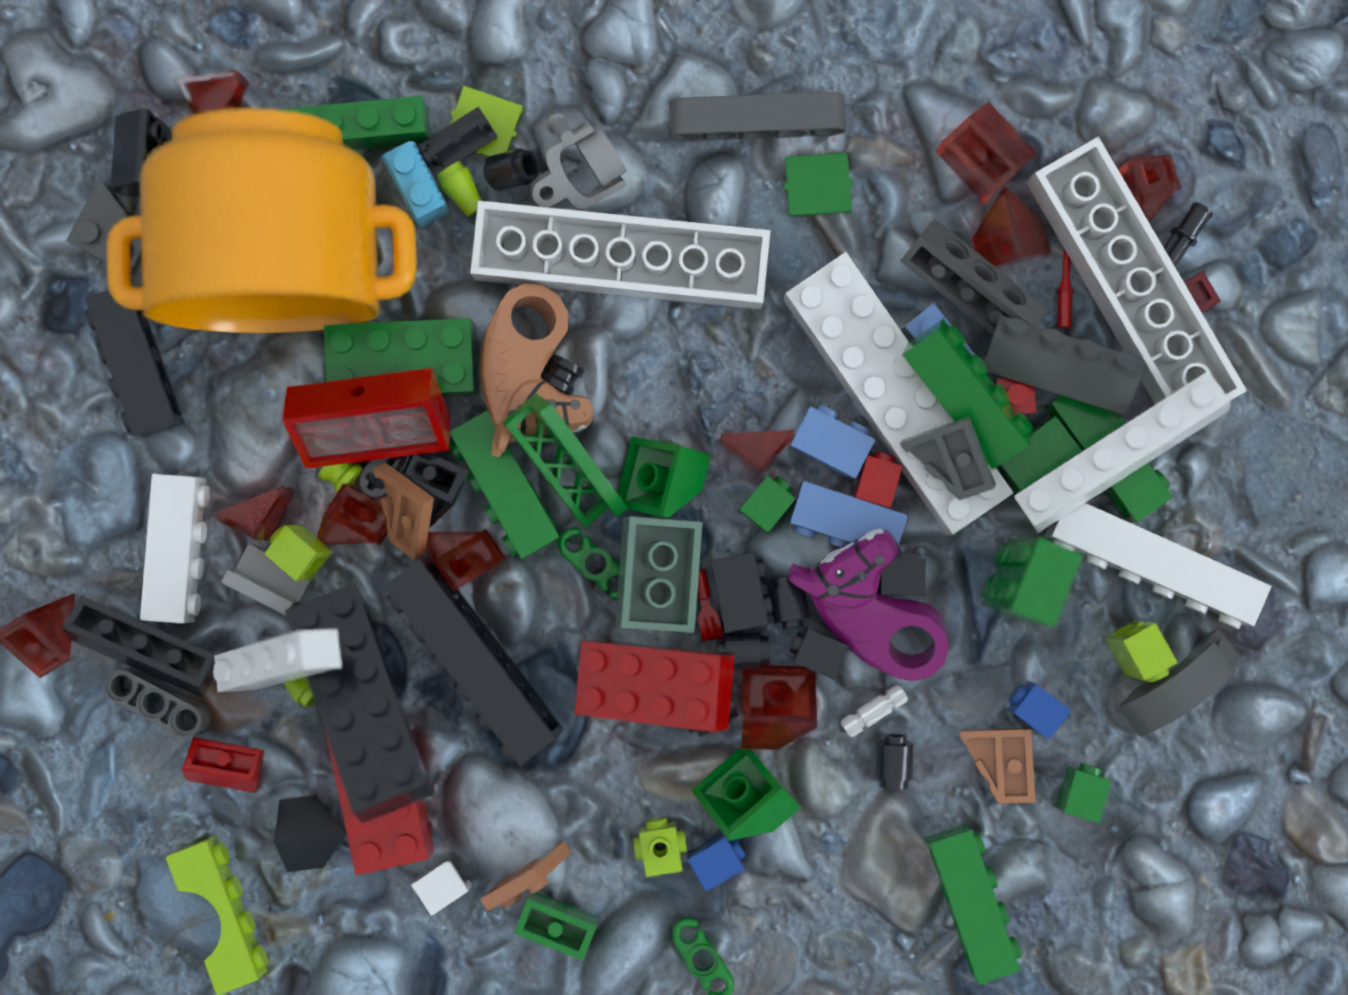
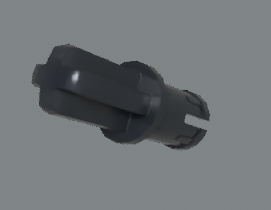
(1187, 231)

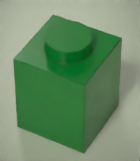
(768, 503)
(1084, 792)

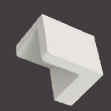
(440, 887)

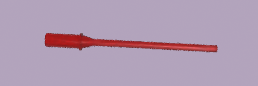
(1065, 295)

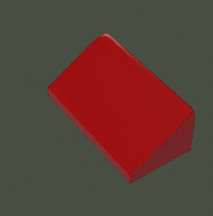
(223, 764)

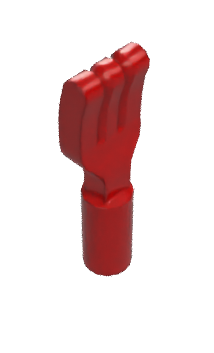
(707, 617)

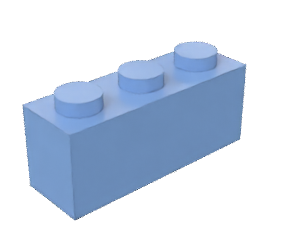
(840, 516)

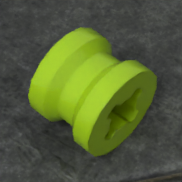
(340, 474)

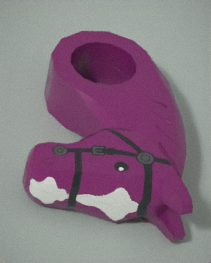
(848, 601)

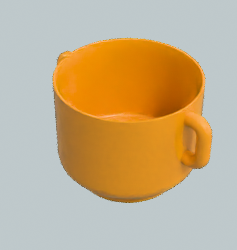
(258, 228)

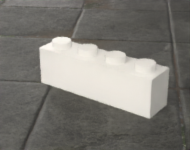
(174, 549)
(277, 660)

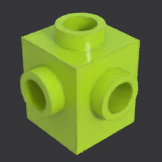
(660, 860)

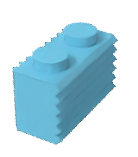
(416, 184)

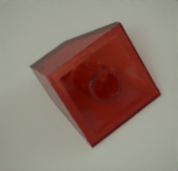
(777, 706)

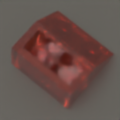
(985, 152)

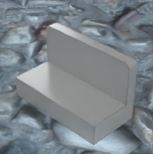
(265, 581)

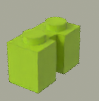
(1141, 651)

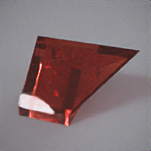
(213, 91)
(1151, 181)
(1010, 232)
(756, 449)
(259, 515)
(353, 518)
(463, 555)
(39, 638)

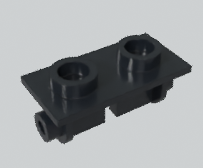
(458, 140)

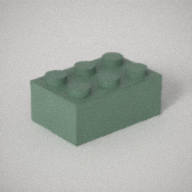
(658, 574)

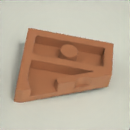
(406, 511)
(1004, 761)
(529, 877)

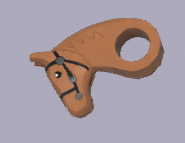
(514, 365)

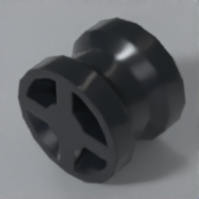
(562, 374)

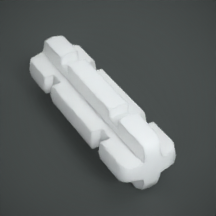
(874, 710)

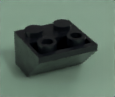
(135, 138)

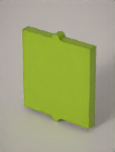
(499, 112)

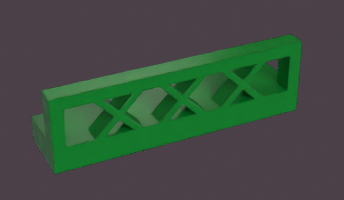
(576, 455)

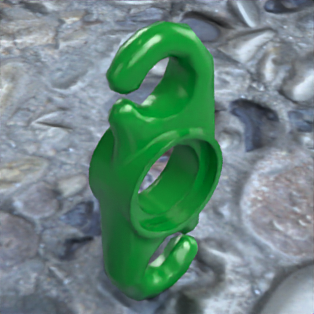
(578, 558)
(689, 948)

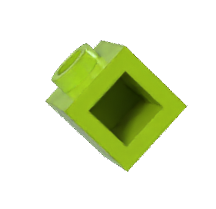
(297, 552)

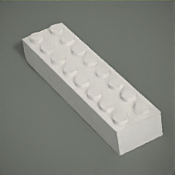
(620, 255)
(1129, 272)
(867, 358)

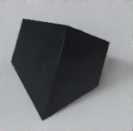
(437, 478)
(306, 833)

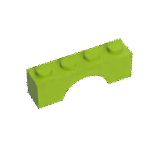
(205, 871)

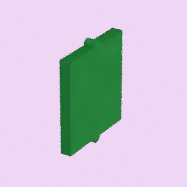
(818, 184)

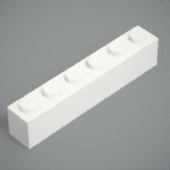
(1123, 451)
(1162, 564)

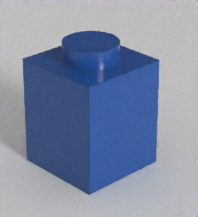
(1037, 709)
(716, 860)

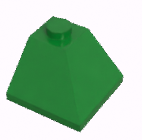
(661, 476)
(745, 796)

